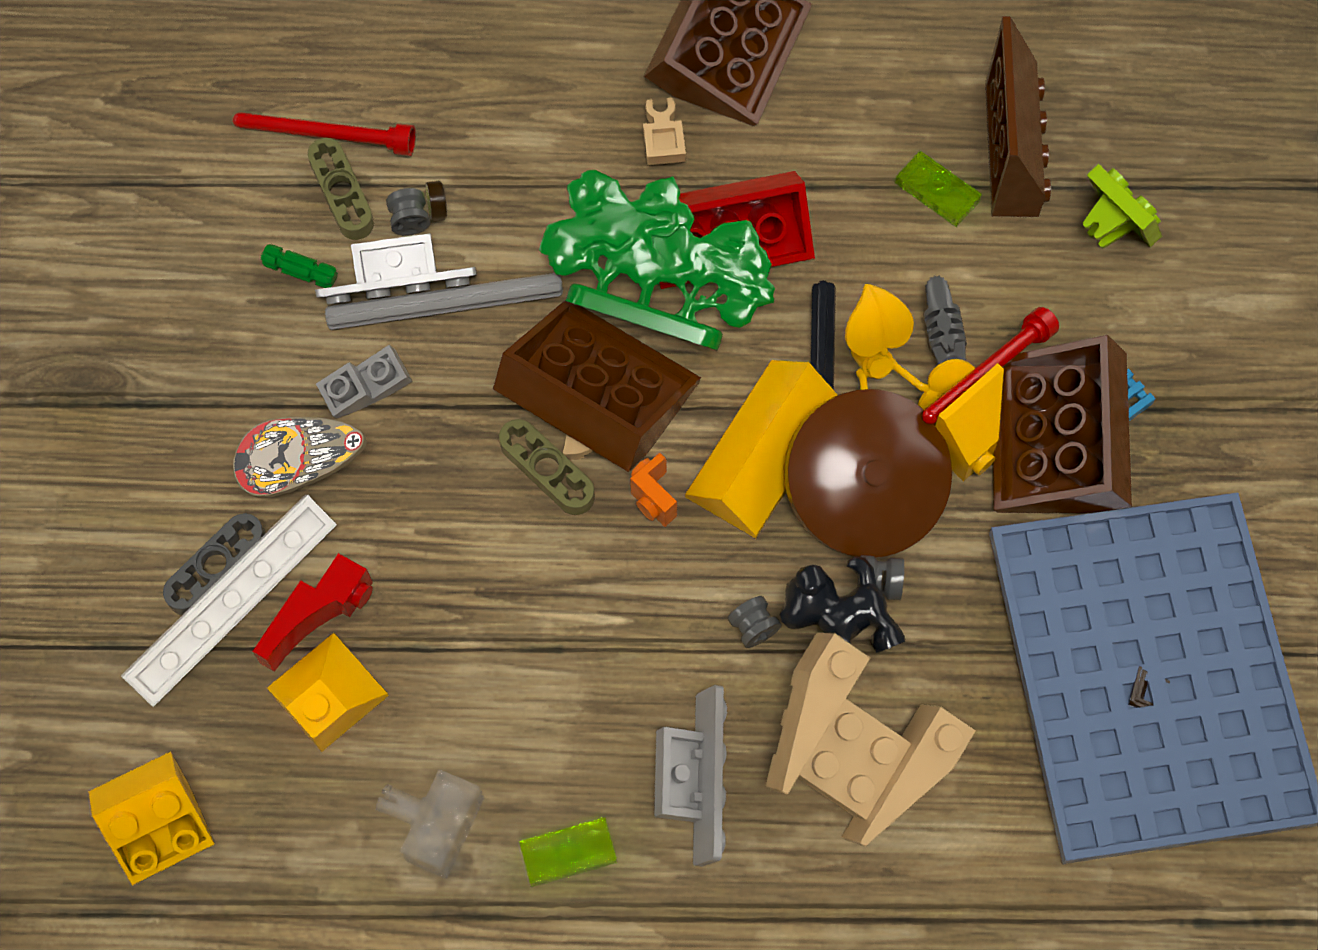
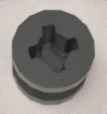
(408, 211)
(754, 621)

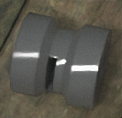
(893, 576)

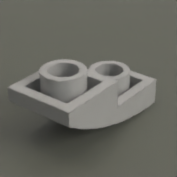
(362, 385)

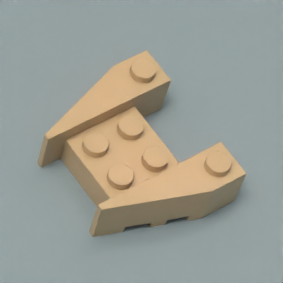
(852, 753)

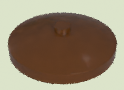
(868, 473)

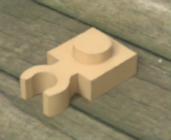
(663, 136)

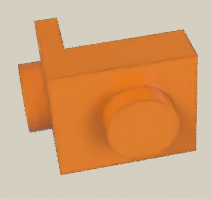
(651, 496)

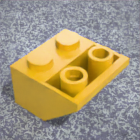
(150, 818)

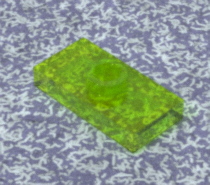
(938, 188)
(568, 852)

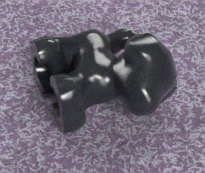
(814, 600)

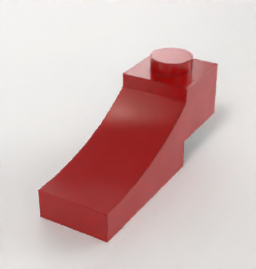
(337, 593)

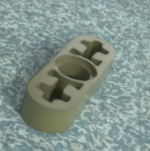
(338, 204)
(518, 454)

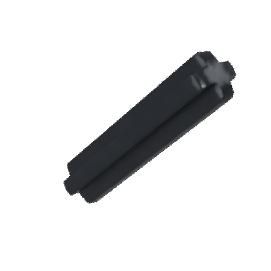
(823, 330)

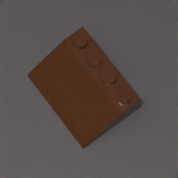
(727, 53)
(1015, 128)
(595, 383)
(1064, 430)

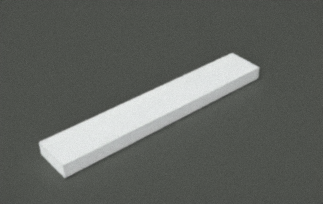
(228, 600)

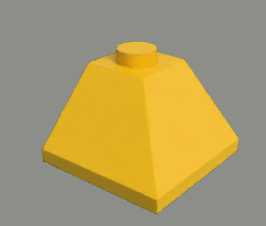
(973, 425)
(327, 692)

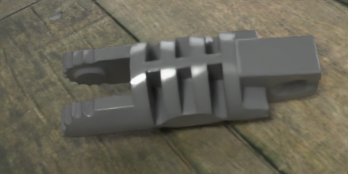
(944, 322)

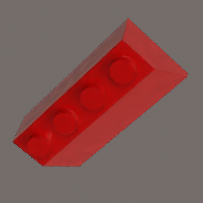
(772, 204)

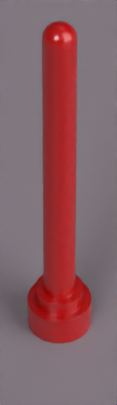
(399, 138)
(1036, 328)

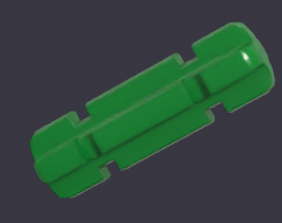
(299, 266)

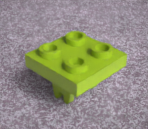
(1118, 211)

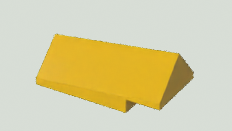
(747, 467)

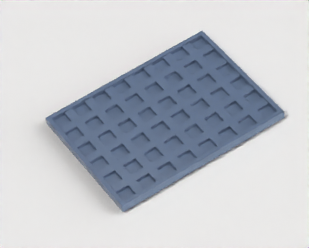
(1188, 605)

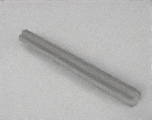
(443, 301)

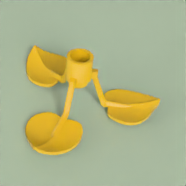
(884, 323)

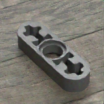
(214, 546)

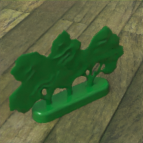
(652, 246)

